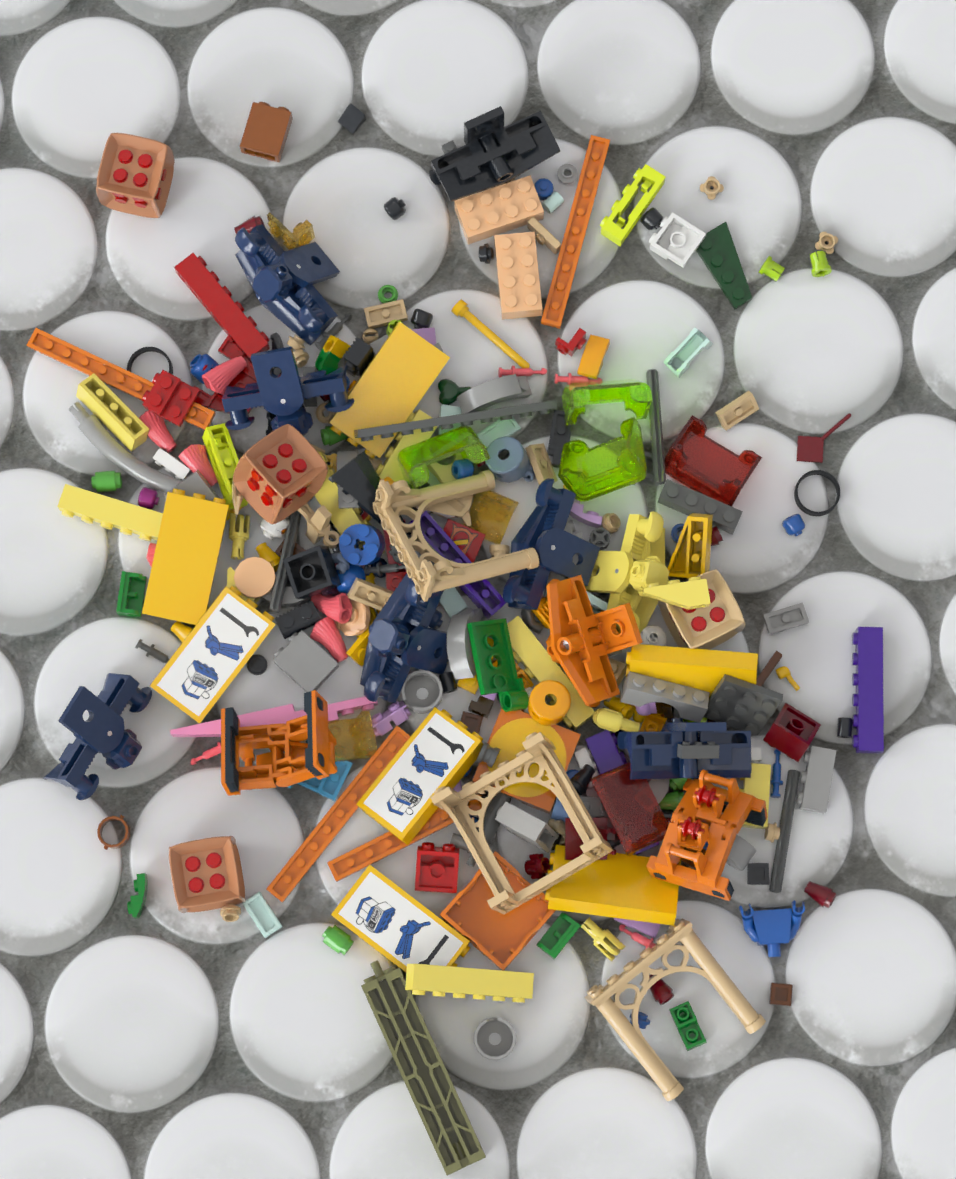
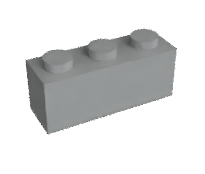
(816, 779)

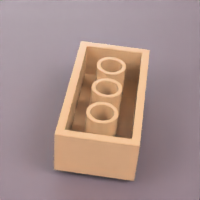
(498, 209)
(518, 275)

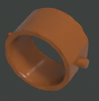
(104, 822)

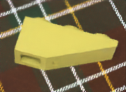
(685, 594)

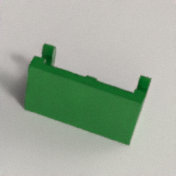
(131, 594)
(558, 935)

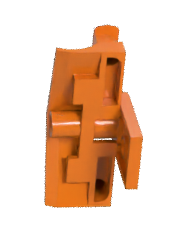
(583, 639)

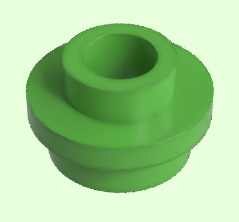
(387, 289)

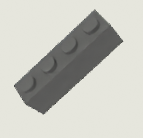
(689, 501)

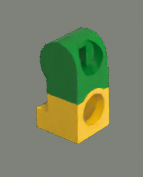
(331, 354)

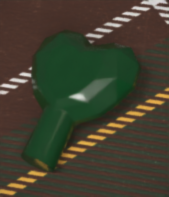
(449, 391)

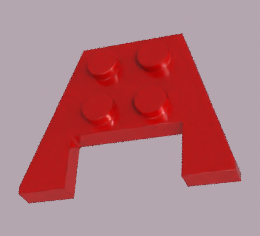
(246, 376)

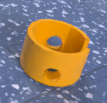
(544, 713)

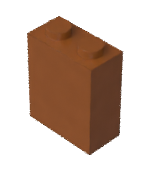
(266, 131)

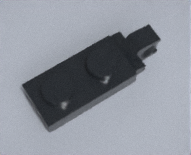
(559, 436)

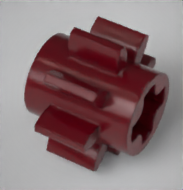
(537, 866)

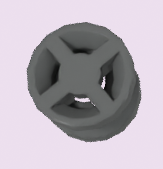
(600, 535)
(488, 755)

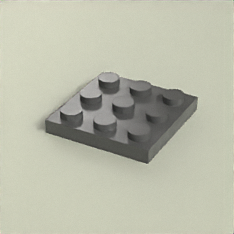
(742, 704)

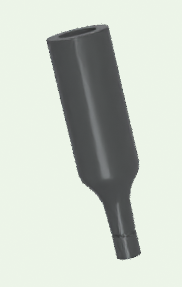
(490, 824)

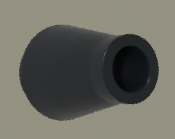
(582, 779)

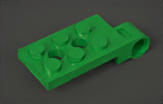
(504, 677)

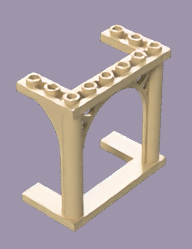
(540, 751)

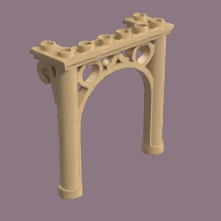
(444, 573)
(630, 1033)

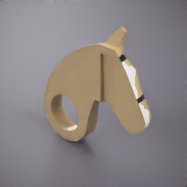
(453, 508)

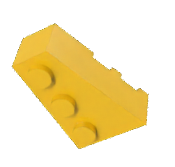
(693, 547)

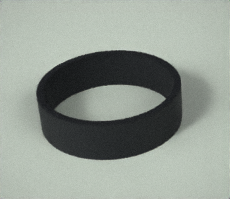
(148, 349)
(822, 473)

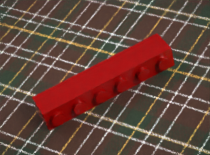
(220, 305)

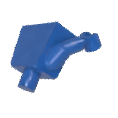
(772, 926)

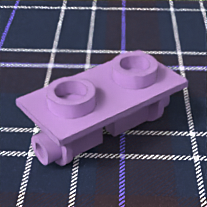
(395, 712)

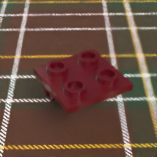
(574, 841)

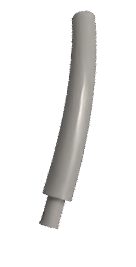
(119, 455)

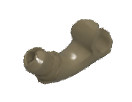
(559, 826)

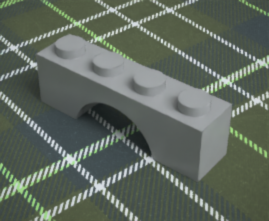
(642, 689)

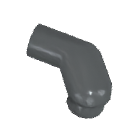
(528, 618)

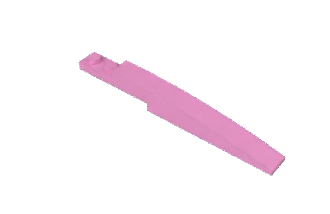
(273, 716)

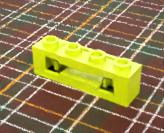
(649, 178)
(223, 459)

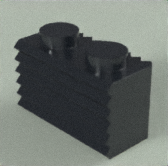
(358, 357)
(297, 619)

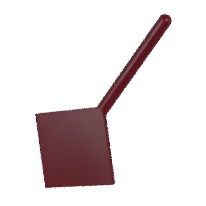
(811, 448)

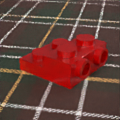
(170, 398)
(437, 868)

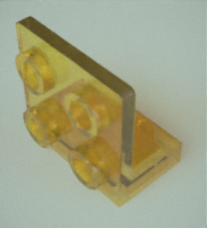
(302, 233)
(491, 514)
(354, 737)

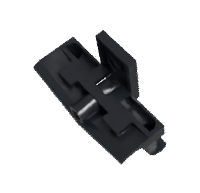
(493, 153)

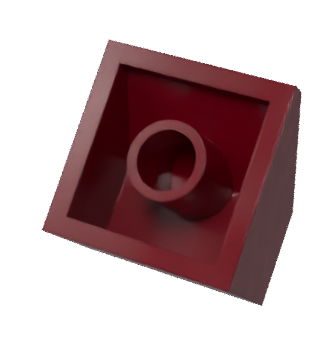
(792, 732)

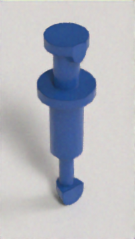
(776, 776)

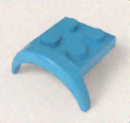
(329, 786)

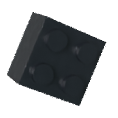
(312, 572)

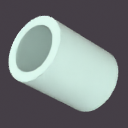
(552, 202)

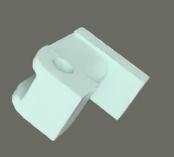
(686, 352)

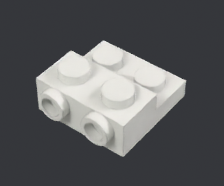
(676, 240)

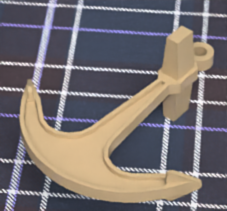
(317, 521)

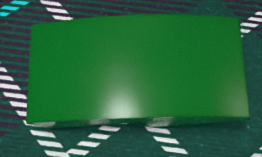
(137, 902)
(687, 1026)

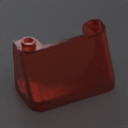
(708, 465)
(631, 808)

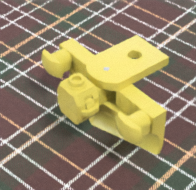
(631, 569)

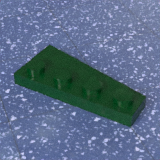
(724, 264)

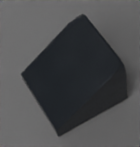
(352, 118)

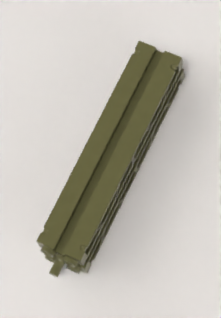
(422, 1069)

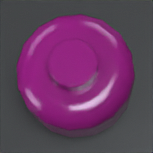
(148, 498)

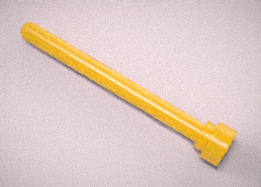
(461, 309)

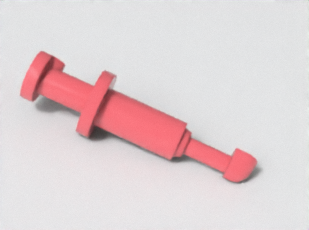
(520, 371)
(574, 379)
(208, 754)
(638, 937)

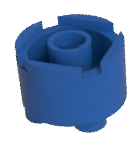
(350, 542)

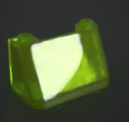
(633, 393)
(415, 458)
(606, 466)

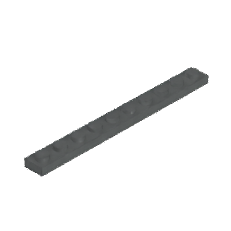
(448, 421)

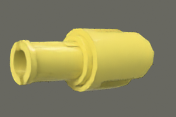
(238, 534)
(614, 721)
(603, 939)

